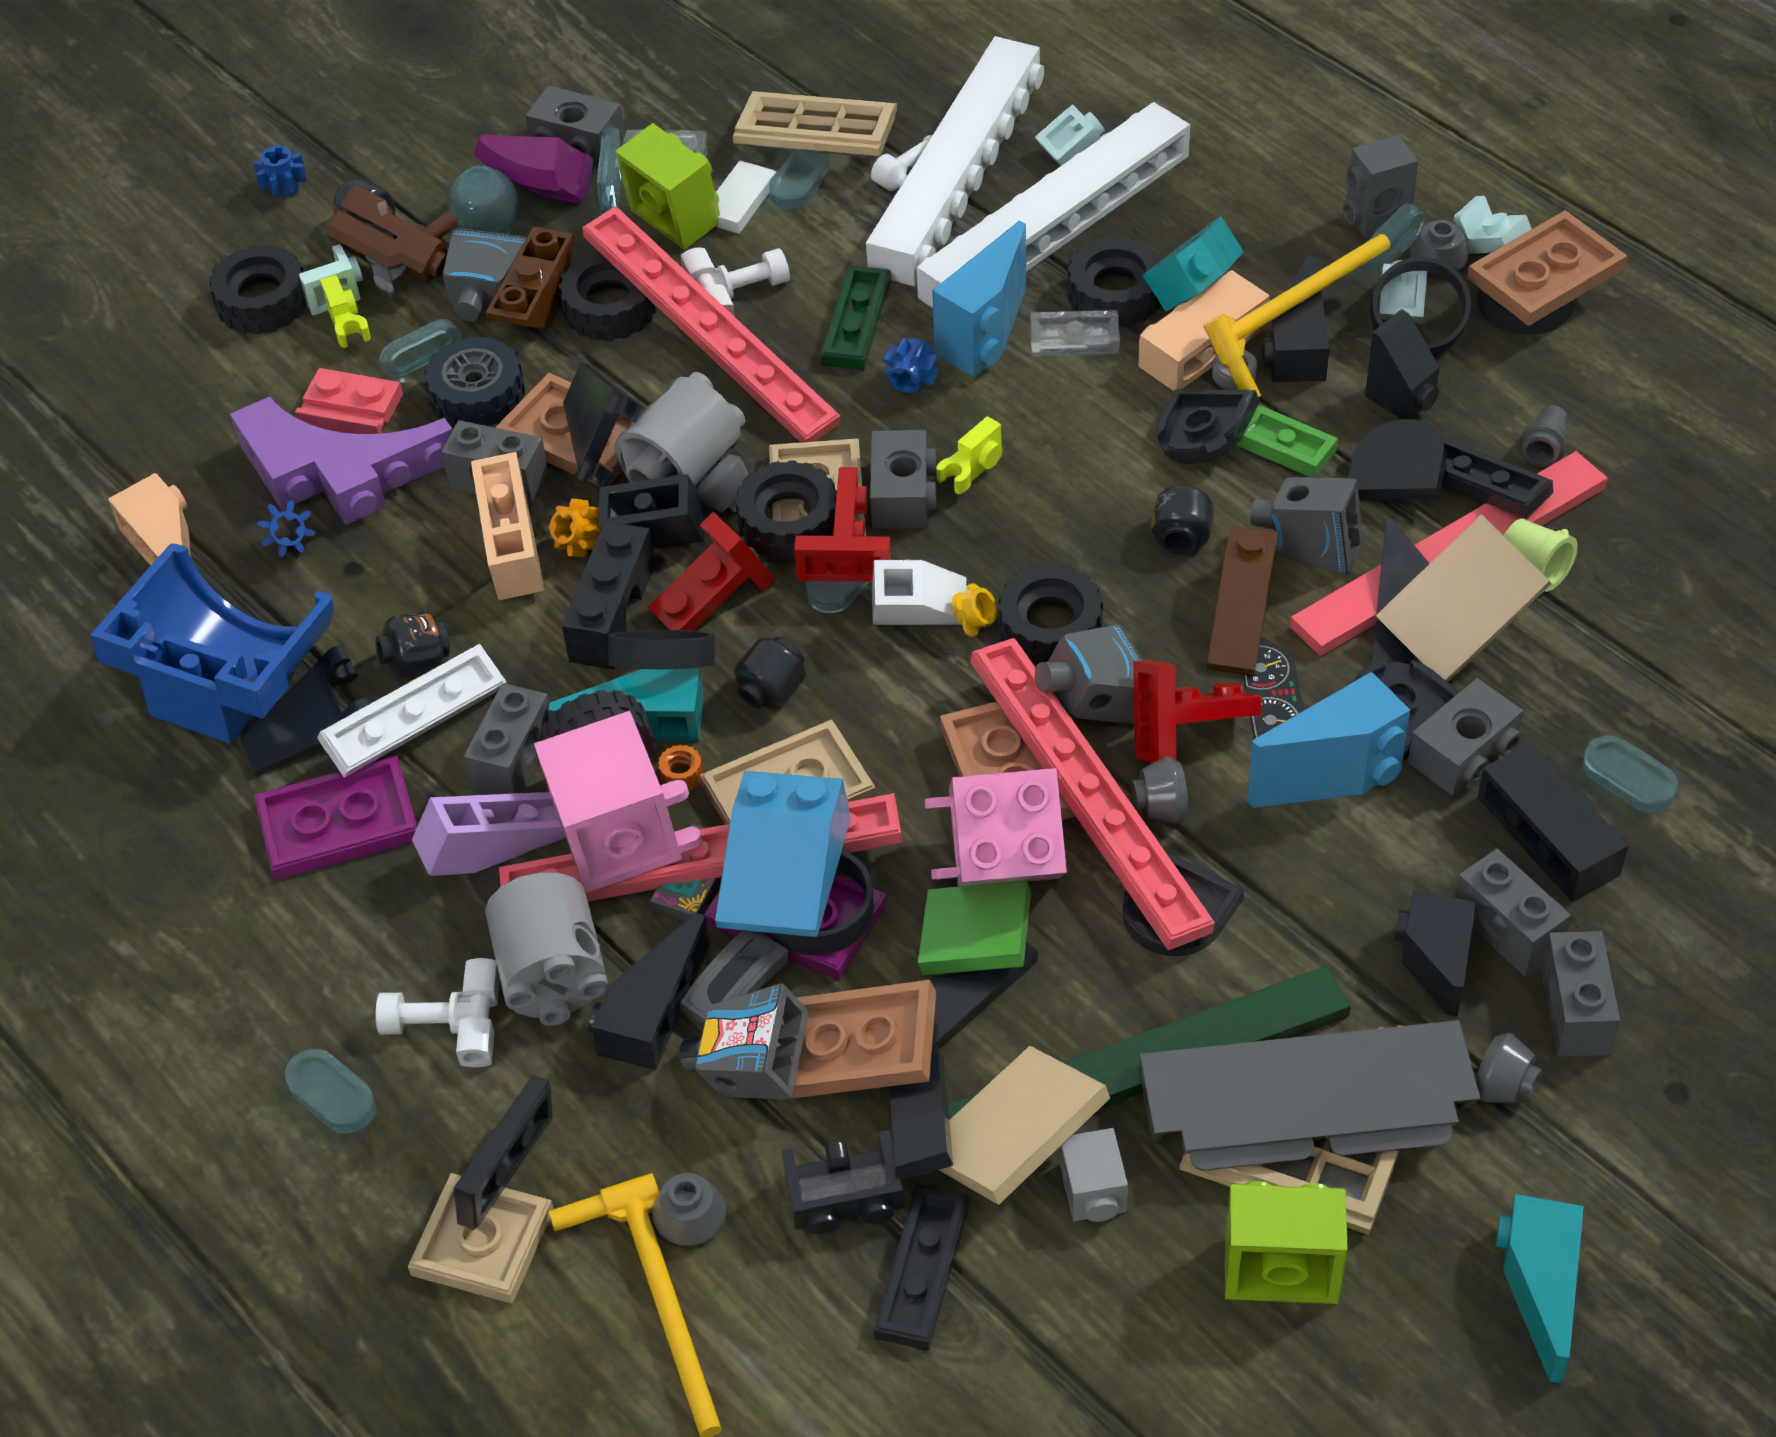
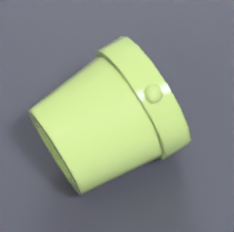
(1546, 549)

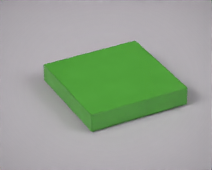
(975, 928)

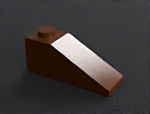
(1242, 600)

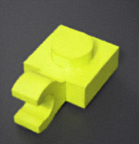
(343, 311)
(976, 452)

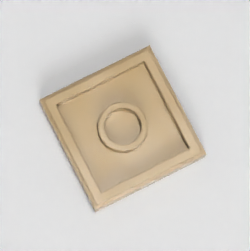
(486, 1259)

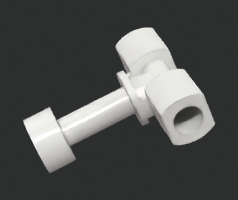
(721, 282)
(465, 1013)

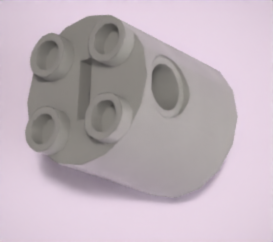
(680, 433)
(545, 946)

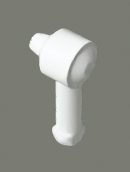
(892, 171)

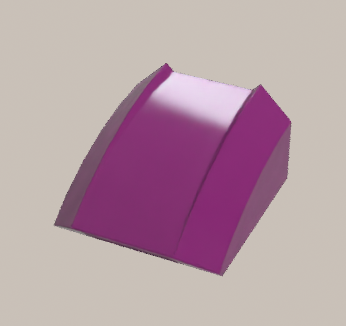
(539, 164)

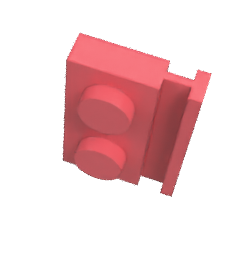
(349, 402)

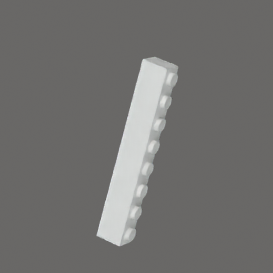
(955, 159)
(1073, 194)

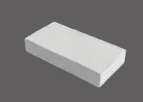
(742, 195)

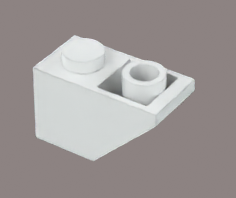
(914, 593)

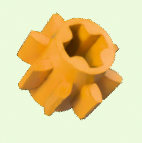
(575, 527)

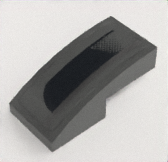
(736, 971)

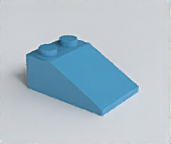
(980, 303)
(1331, 747)
(782, 853)

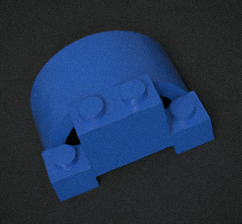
(199, 654)

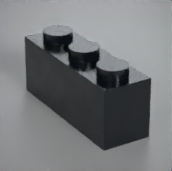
(1552, 821)

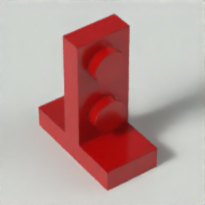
(848, 553)
(710, 579)
(1162, 706)

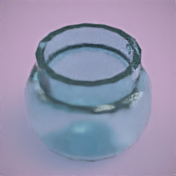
(483, 200)

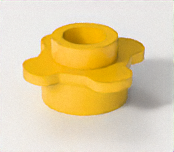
(974, 609)

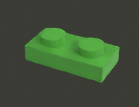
(1288, 442)

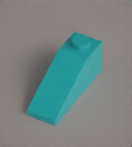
(1194, 264)
(668, 696)
(1542, 1271)

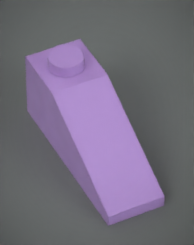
(484, 830)

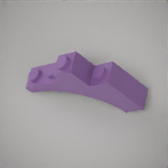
(347, 467)

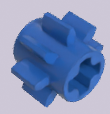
(280, 171)
(911, 365)
(298, 530)

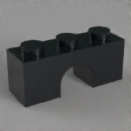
(615, 572)

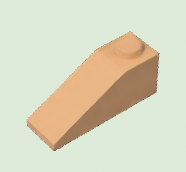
(151, 516)
(507, 526)

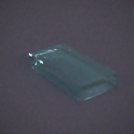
(608, 170)

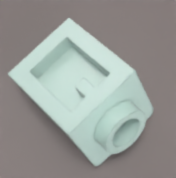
(1069, 134)
(1486, 231)
(346, 271)
(1404, 293)

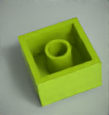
(669, 185)
(1285, 1243)

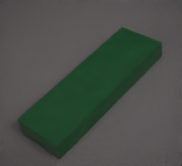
(856, 317)

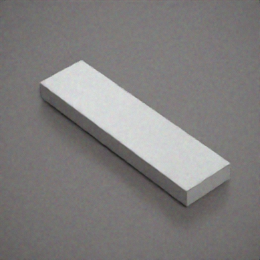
(411, 710)

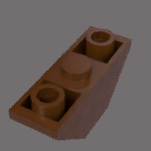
(531, 287)

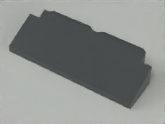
(1282, 1094)

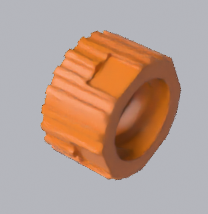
(679, 756)

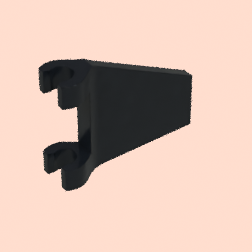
(591, 414)
(301, 714)

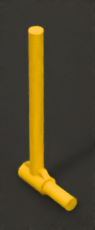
(1228, 335)
(632, 1203)

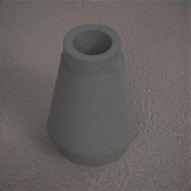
(1546, 437)

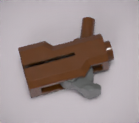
(388, 242)

